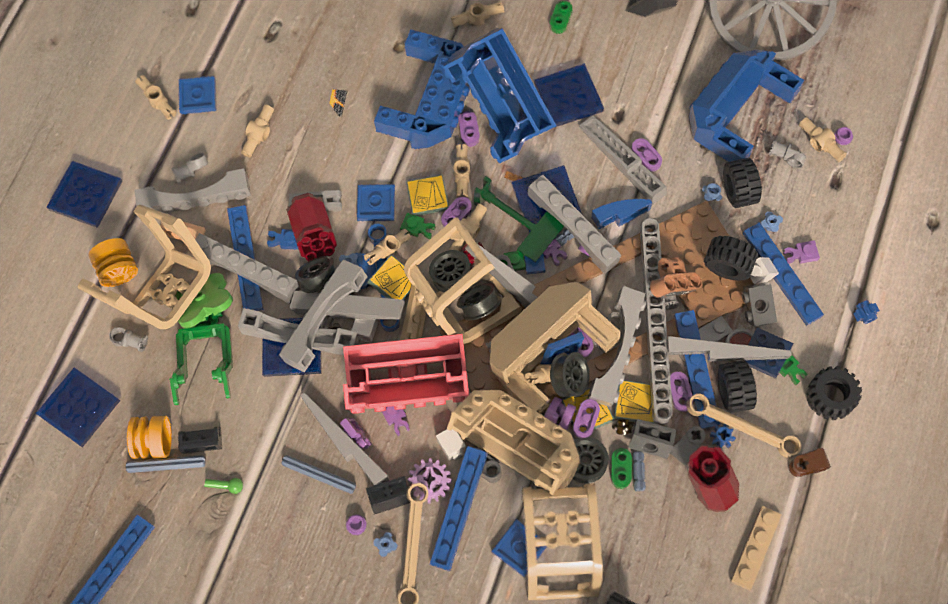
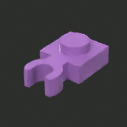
(553, 251)
(803, 251)
(395, 417)
(354, 431)

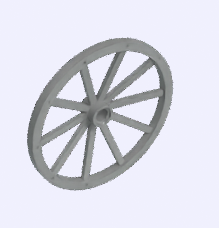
(774, 4)

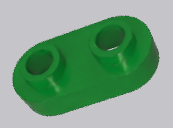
(562, 16)
(621, 468)

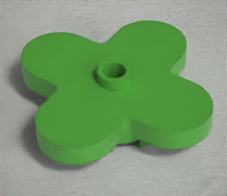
(209, 300)

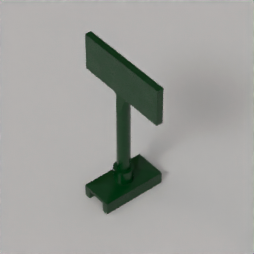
(541, 233)

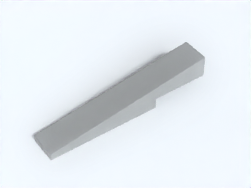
(624, 159)
(509, 279)
(351, 306)
(723, 351)
(346, 445)

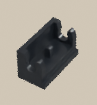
(200, 440)
(388, 495)

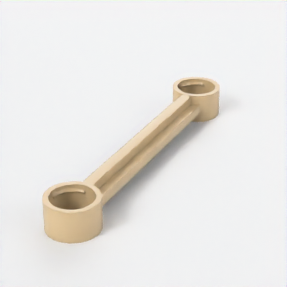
(743, 426)
(412, 543)

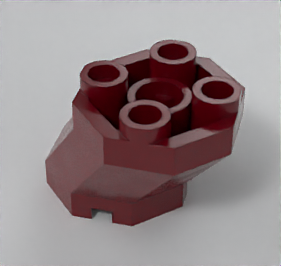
(311, 226)
(713, 478)

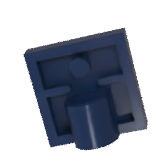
(768, 340)

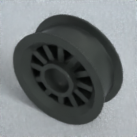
(448, 269)
(315, 273)
(479, 301)
(569, 374)
(602, 454)

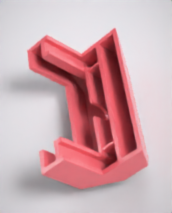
(407, 373)

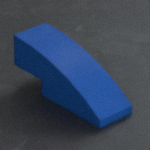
(620, 212)

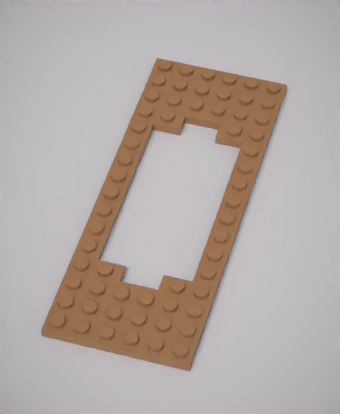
(680, 236)

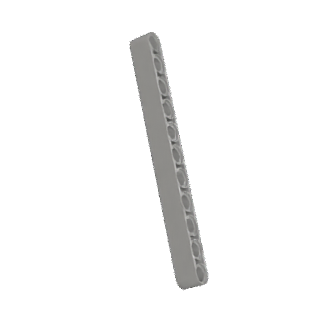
(655, 328)

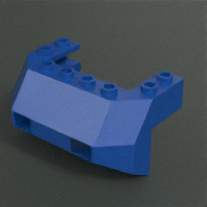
(502, 91)

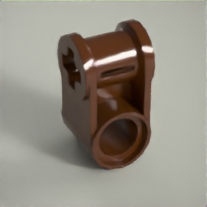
(812, 462)

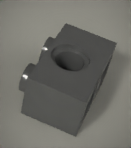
(766, 313)
(652, 438)

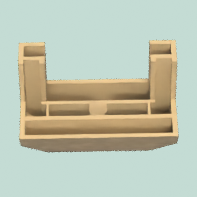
(546, 320)
(517, 437)

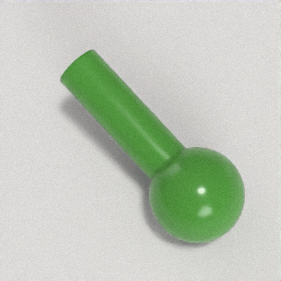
(234, 485)

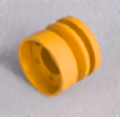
(113, 262)
(149, 437)

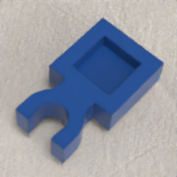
(285, 239)

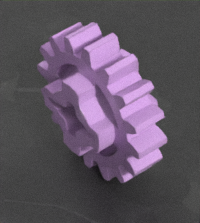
(438, 480)

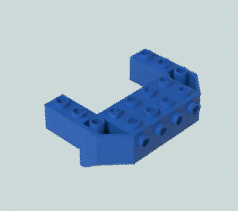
(729, 92)
(440, 102)

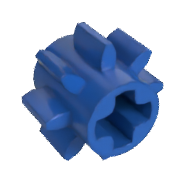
(866, 312)
(727, 435)

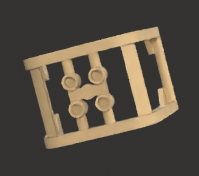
(199, 263)
(436, 303)
(588, 589)

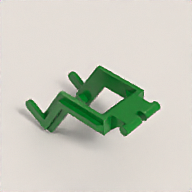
(204, 329)

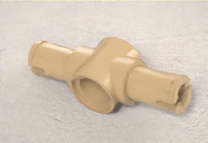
(477, 8)
(159, 102)
(257, 131)
(822, 139)
(462, 163)
(472, 225)
(387, 246)
(541, 375)

